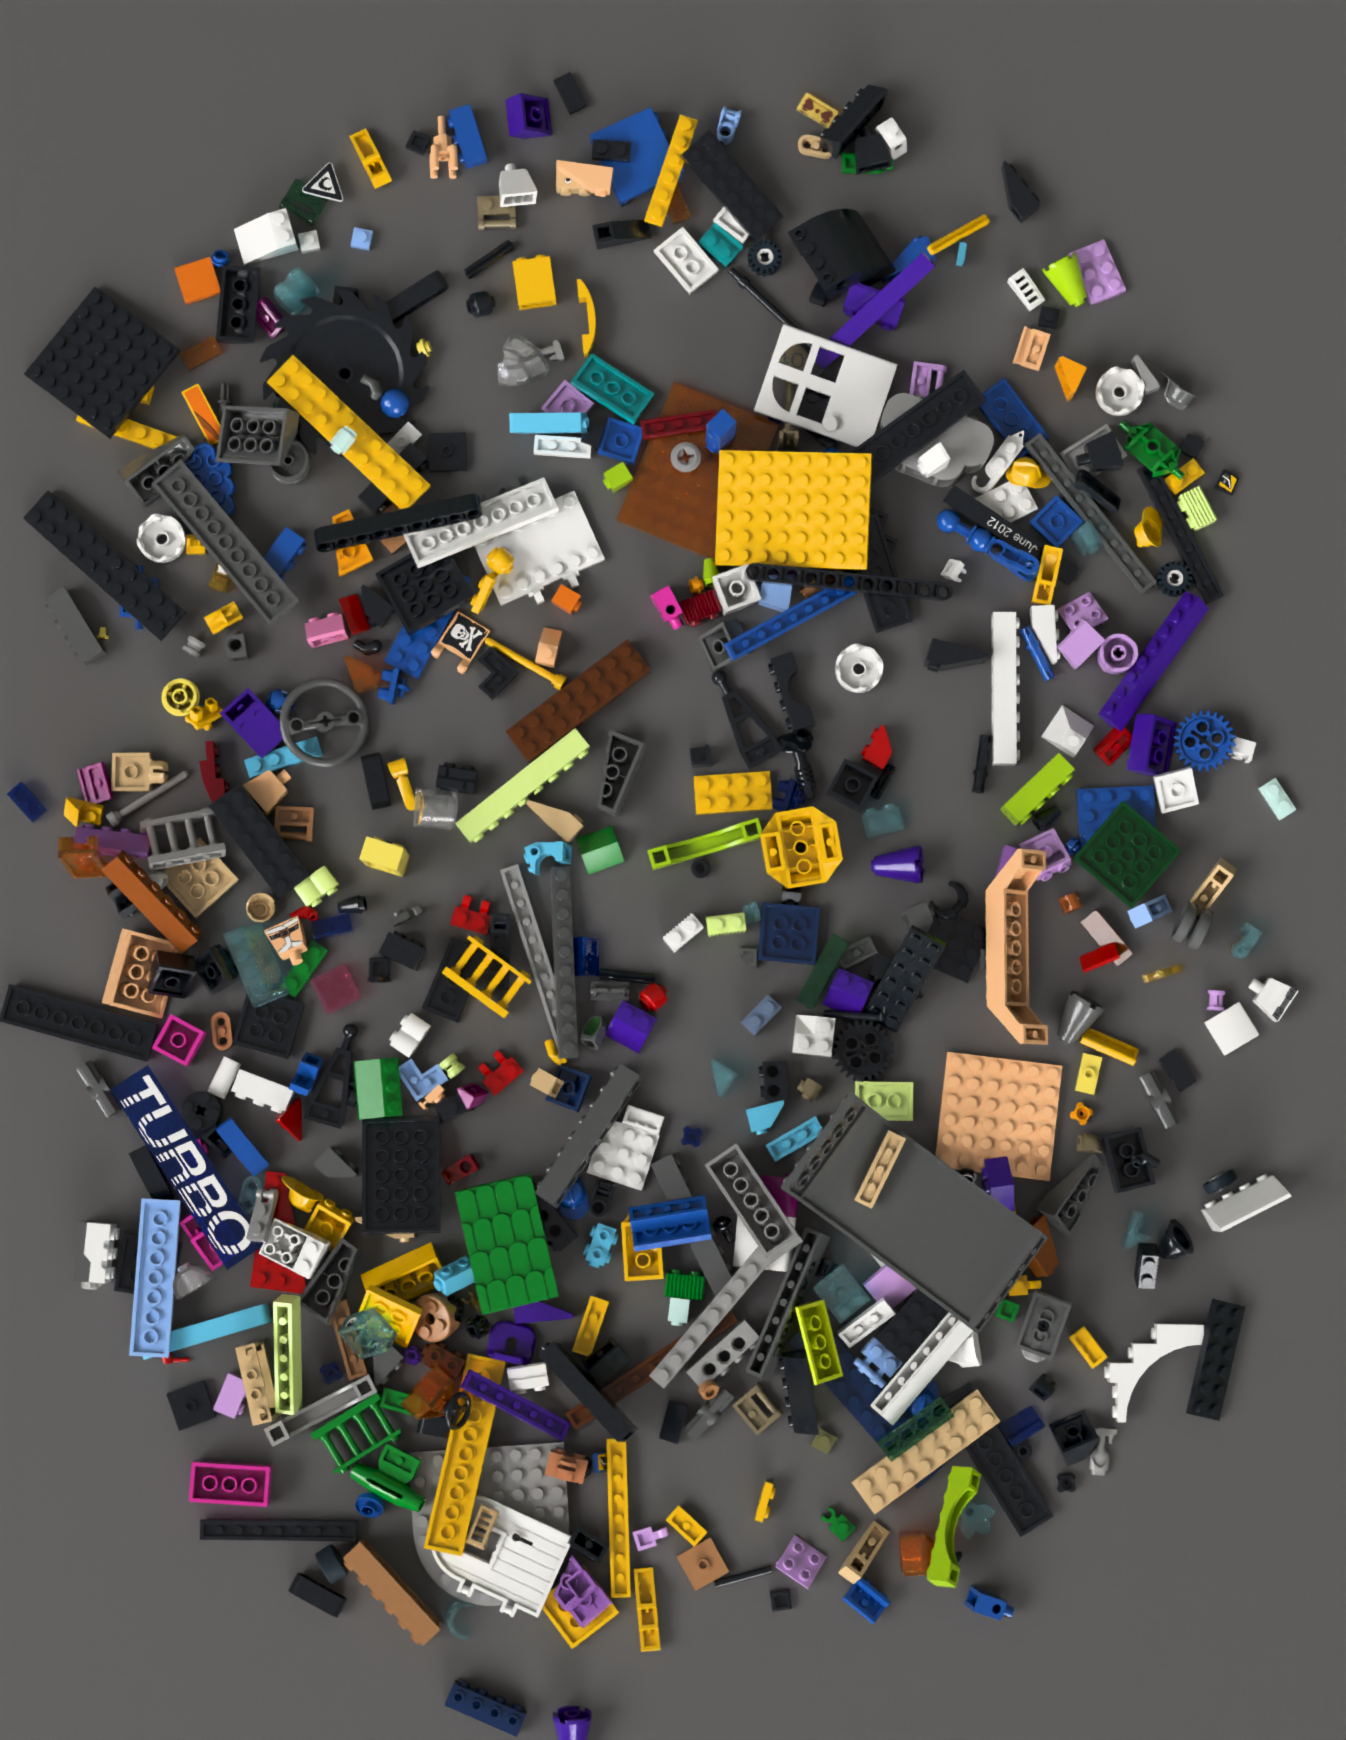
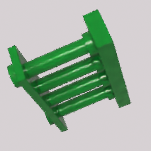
(340, 1424)

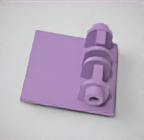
(1082, 609)
(800, 1561)

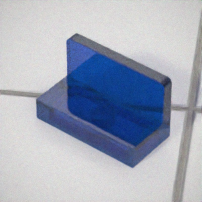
(332, 927)
(586, 956)
(1021, 1426)

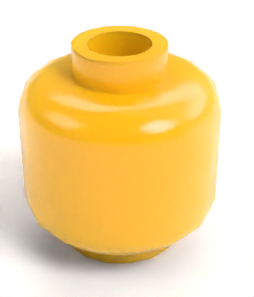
(500, 561)

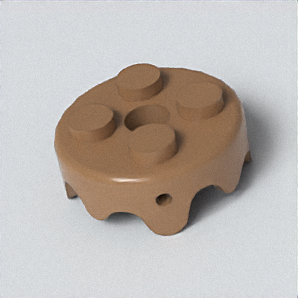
(443, 1312)

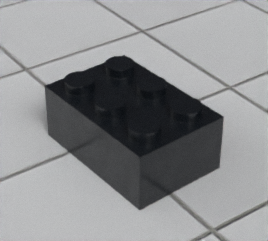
(1118, 1151)

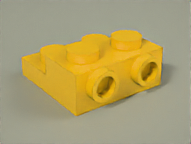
(330, 1222)

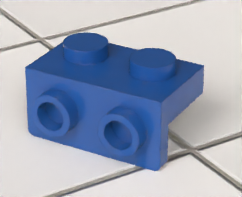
(866, 1600)

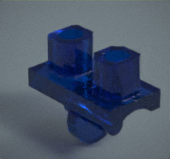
(789, 788)

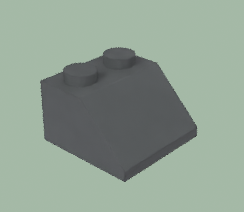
(713, 641)

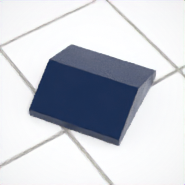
(573, 1090)

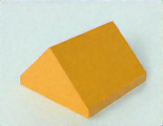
(1069, 375)

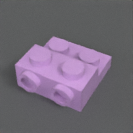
(1056, 855)

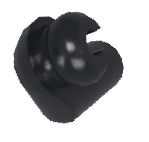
(368, 649)

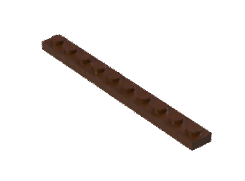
(639, 1375)

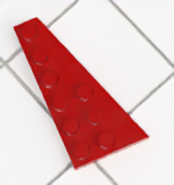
(265, 1272)

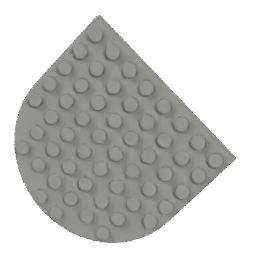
(509, 1476)

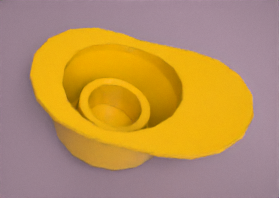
(1027, 473)
(1149, 530)
(301, 1195)

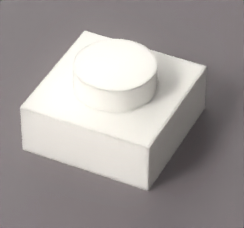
(309, 241)

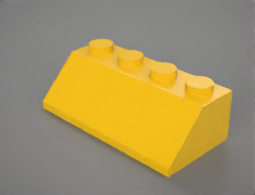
(406, 1275)

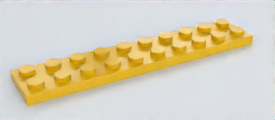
(329, 414)
(463, 1466)

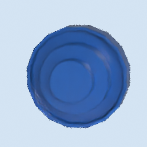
(369, 1505)

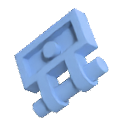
(879, 1356)

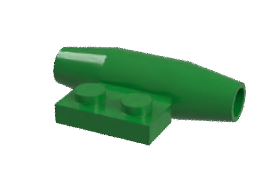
(391, 1478)

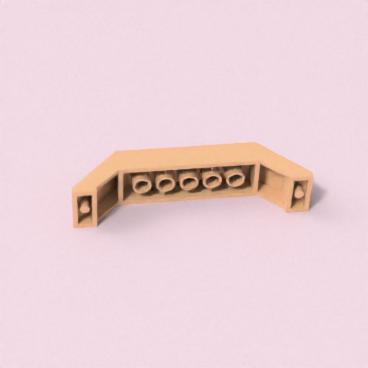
(1009, 946)

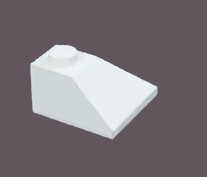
(734, 590)
(1067, 731)

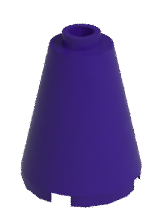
(900, 865)
(572, 1723)

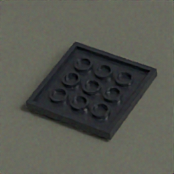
(424, 592)

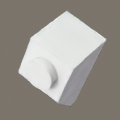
(933, 460)

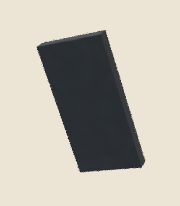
(446, 996)

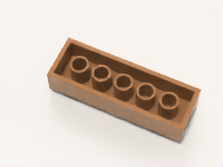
(393, 1592)

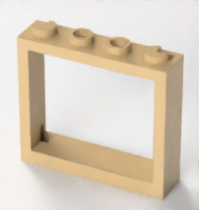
(257, 1381)

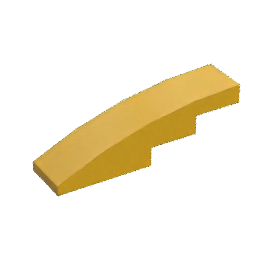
(647, 1609)

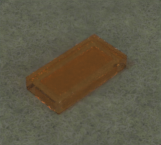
(201, 353)

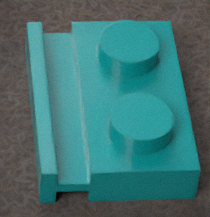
(720, 245)

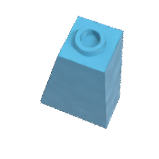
(548, 423)

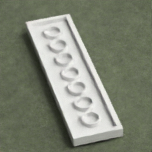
(498, 517)

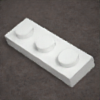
(561, 447)
(866, 1322)

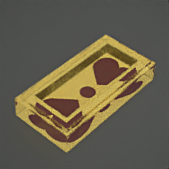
(817, 110)

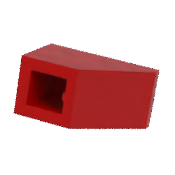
(879, 749)

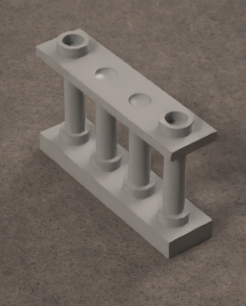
(176, 855)

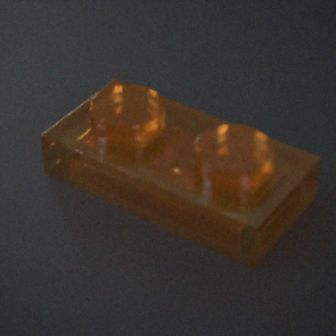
(678, 210)

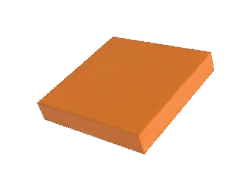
(197, 280)

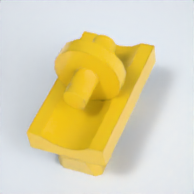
(223, 618)
(203, 716)

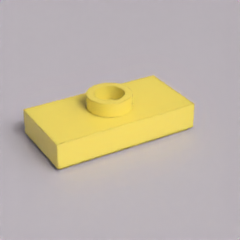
(1088, 1073)

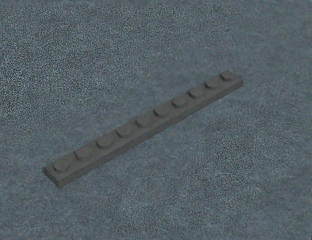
(1088, 510)
(563, 963)

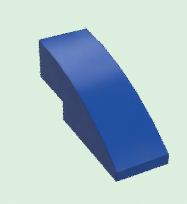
(242, 1146)

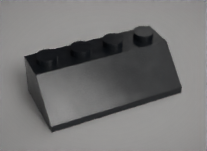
(855, 116)
(800, 1393)

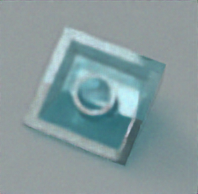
(841, 1293)

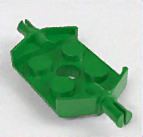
(1158, 461)

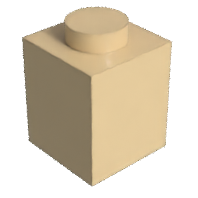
(546, 1083)

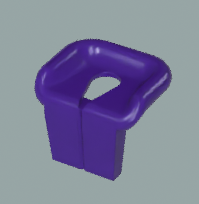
(525, 1342)

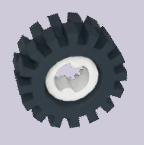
(774, 255)
(1164, 575)

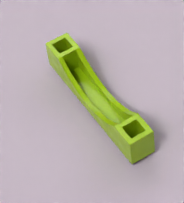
(704, 845)
(961, 1488)

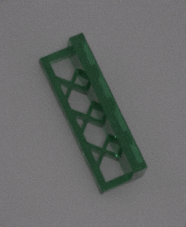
(823, 971)
(916, 1431)

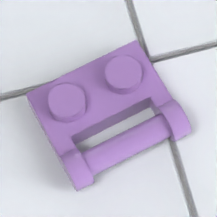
(922, 376)

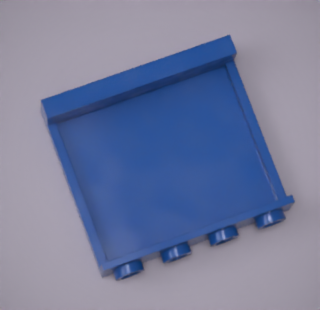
(646, 154)

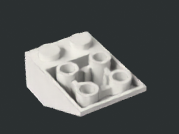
(295, 1248)

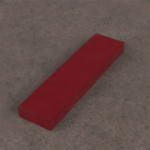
(676, 424)

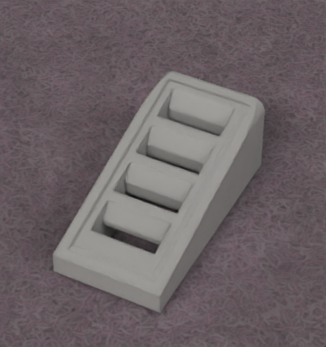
(1150, 383)

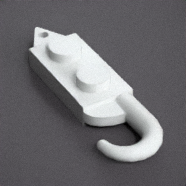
(1000, 461)

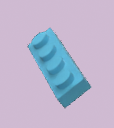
(281, 758)

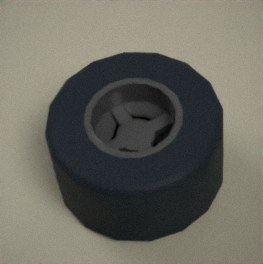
(331, 1564)

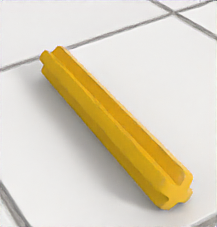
(958, 234)

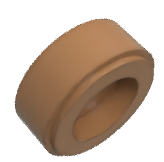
(708, 1389)

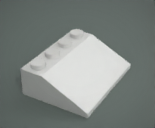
(1244, 1203)

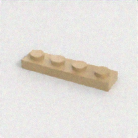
(880, 1169)

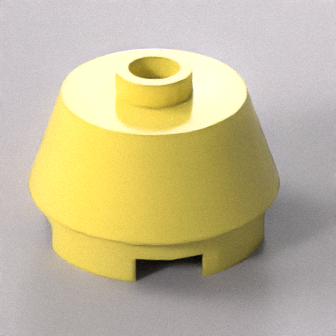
(180, 696)

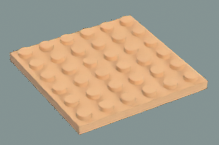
(998, 1111)

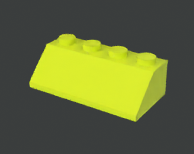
(818, 1341)

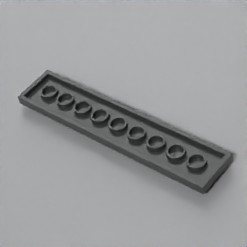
(225, 542)

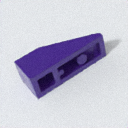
(539, 1312)

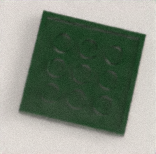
(1127, 854)

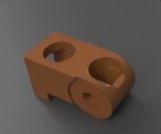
(1070, 903)

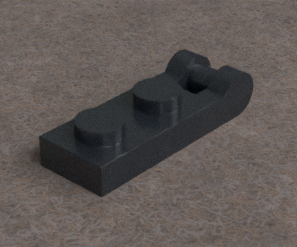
(1097, 491)

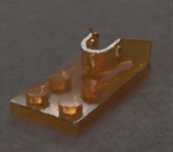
(81, 859)

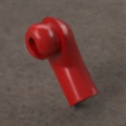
(306, 913)

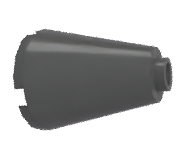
(1077, 1017)

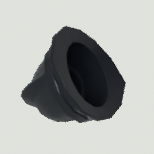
(1175, 1242)

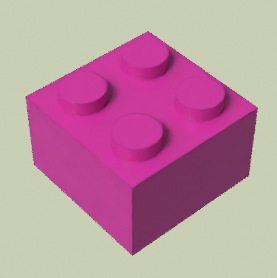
(179, 1040)

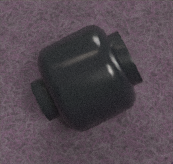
(480, 304)

